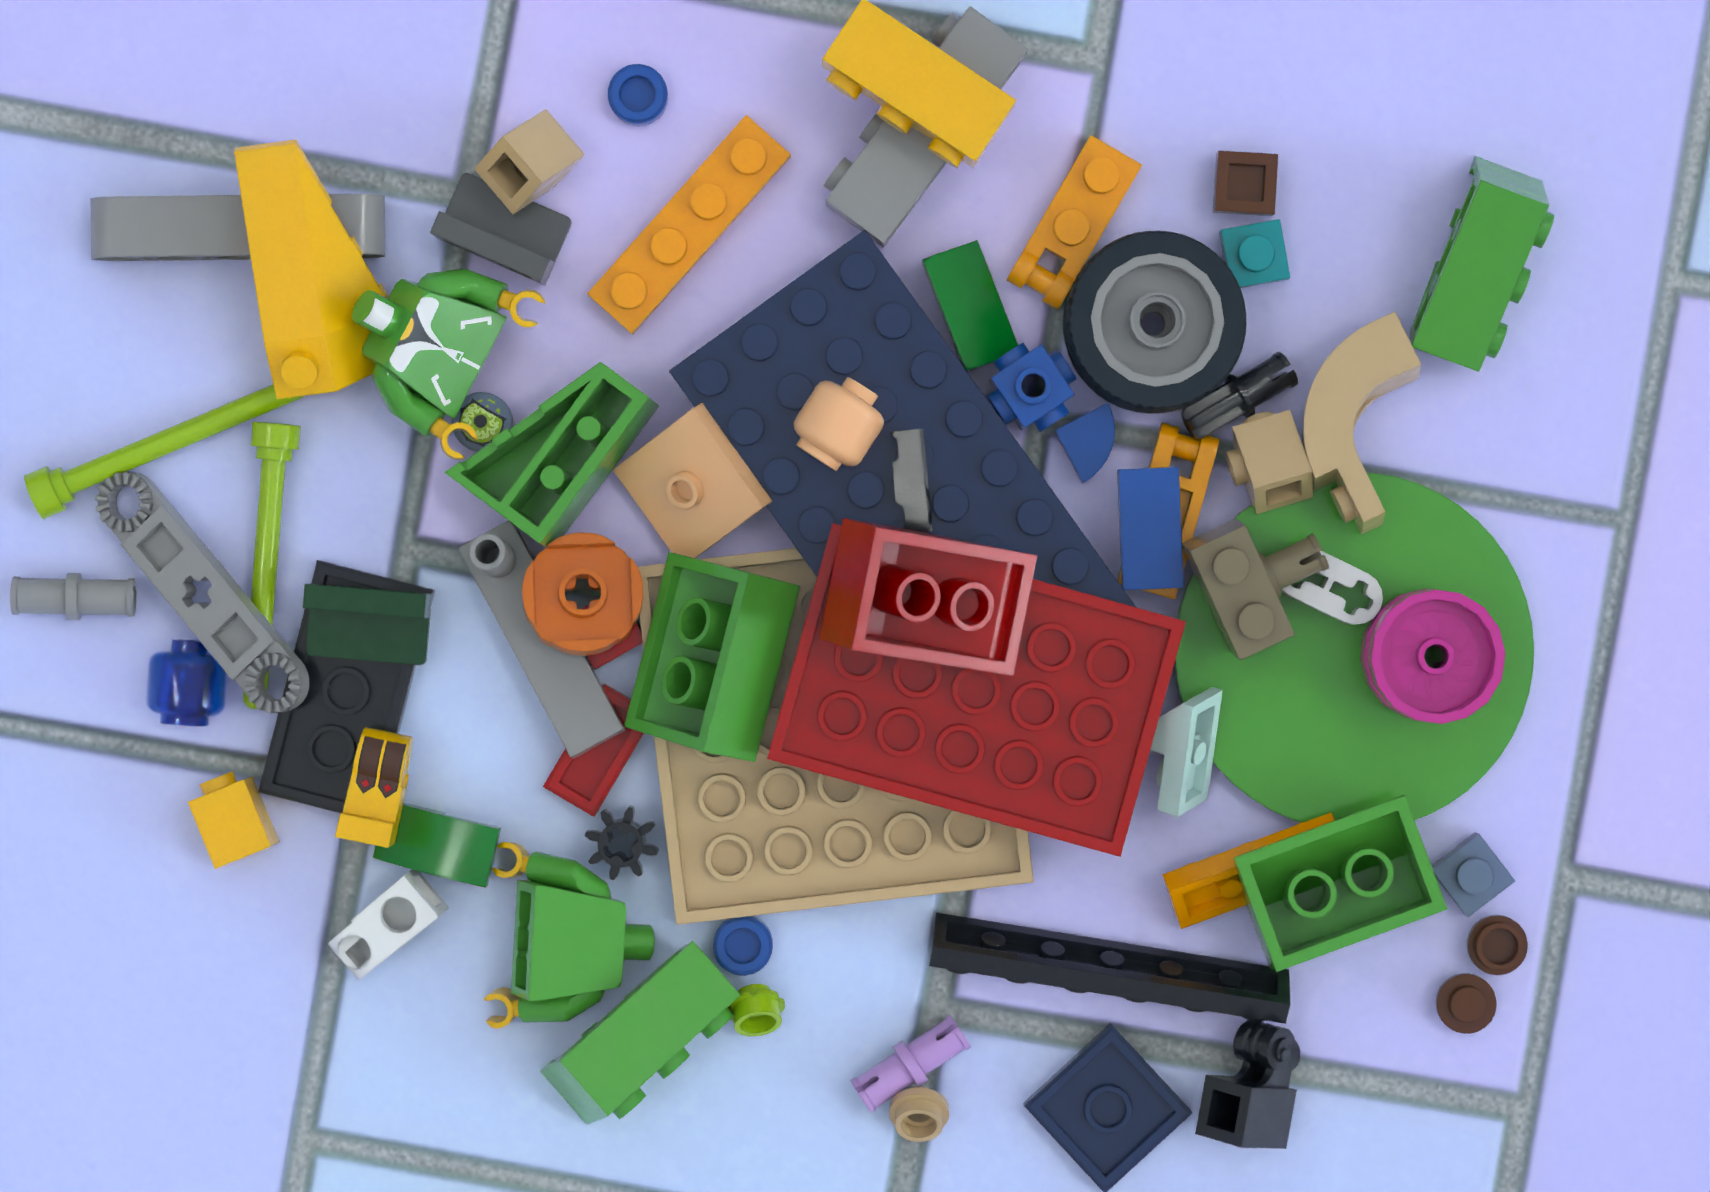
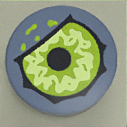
(486, 415)

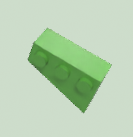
(1482, 265)

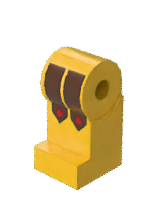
(376, 788)

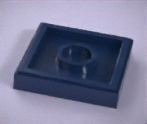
(1107, 1108)

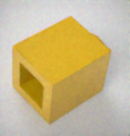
(232, 819)

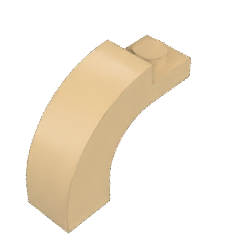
(1351, 378)

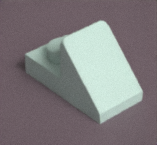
(1188, 744)

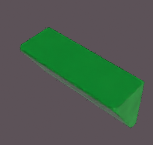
(970, 305)

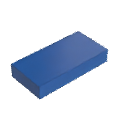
(1150, 528)

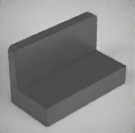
(486, 227)

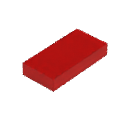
(592, 775)

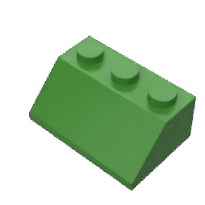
(711, 657)
(1339, 884)

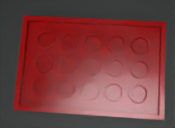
(1031, 750)

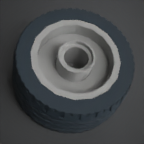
(1199, 312)

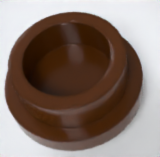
(1497, 944)
(1466, 1003)

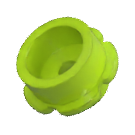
(757, 1010)

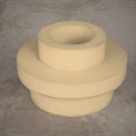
(919, 1113)

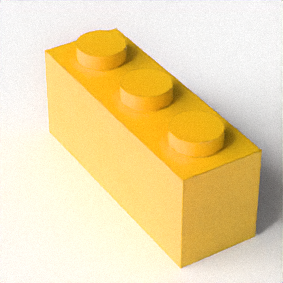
(916, 85)

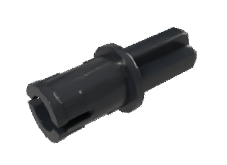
(1238, 396)

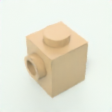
(529, 161)
(1270, 461)

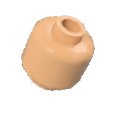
(838, 423)

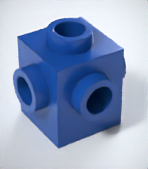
(1009, 398)

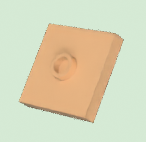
(692, 484)

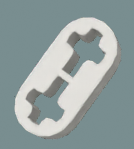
(1332, 604)

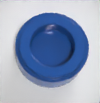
(638, 95)
(743, 945)

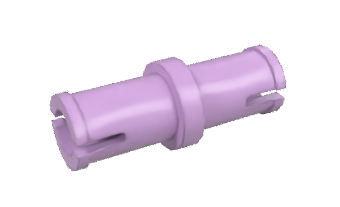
(910, 1063)

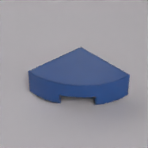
(1088, 441)

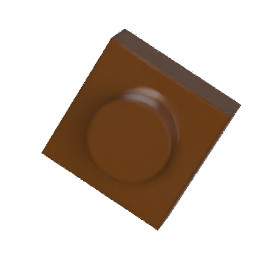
(1245, 183)

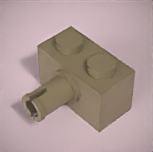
(1246, 585)

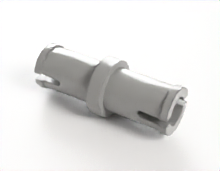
(73, 596)

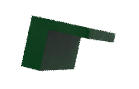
(367, 624)

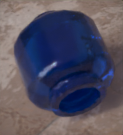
(185, 684)

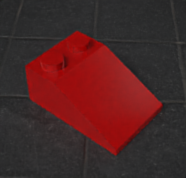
(927, 597)

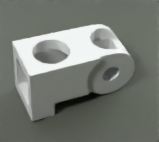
(388, 923)

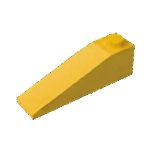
(302, 273)

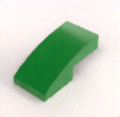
(443, 846)

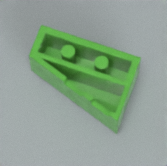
(559, 454)
(643, 1036)

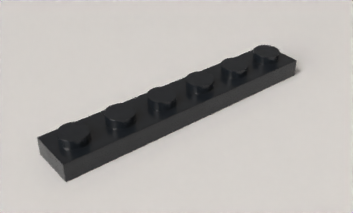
(1110, 968)

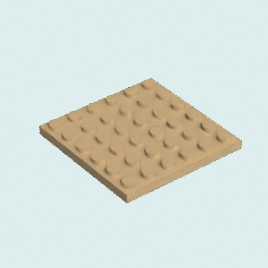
(793, 839)

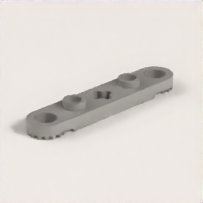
(231, 623)

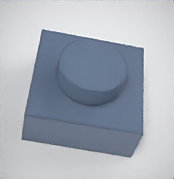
(1472, 874)

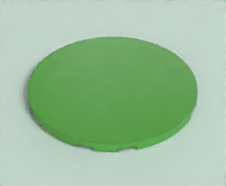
(1299, 716)

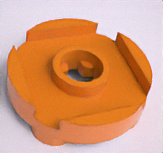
(607, 570)

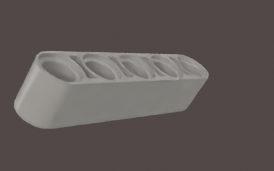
(207, 226)

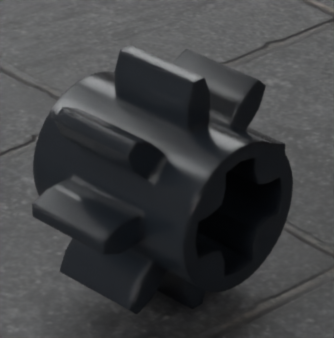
(619, 858)

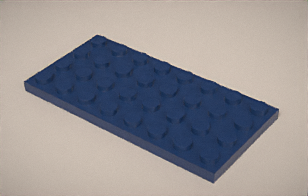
(864, 324)

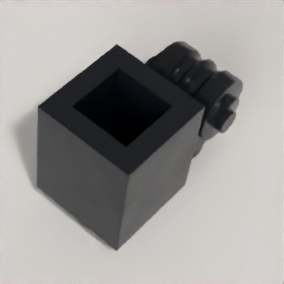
(1256, 1103)

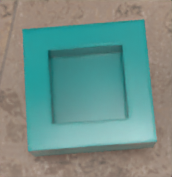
(1255, 253)

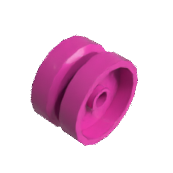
(1396, 648)

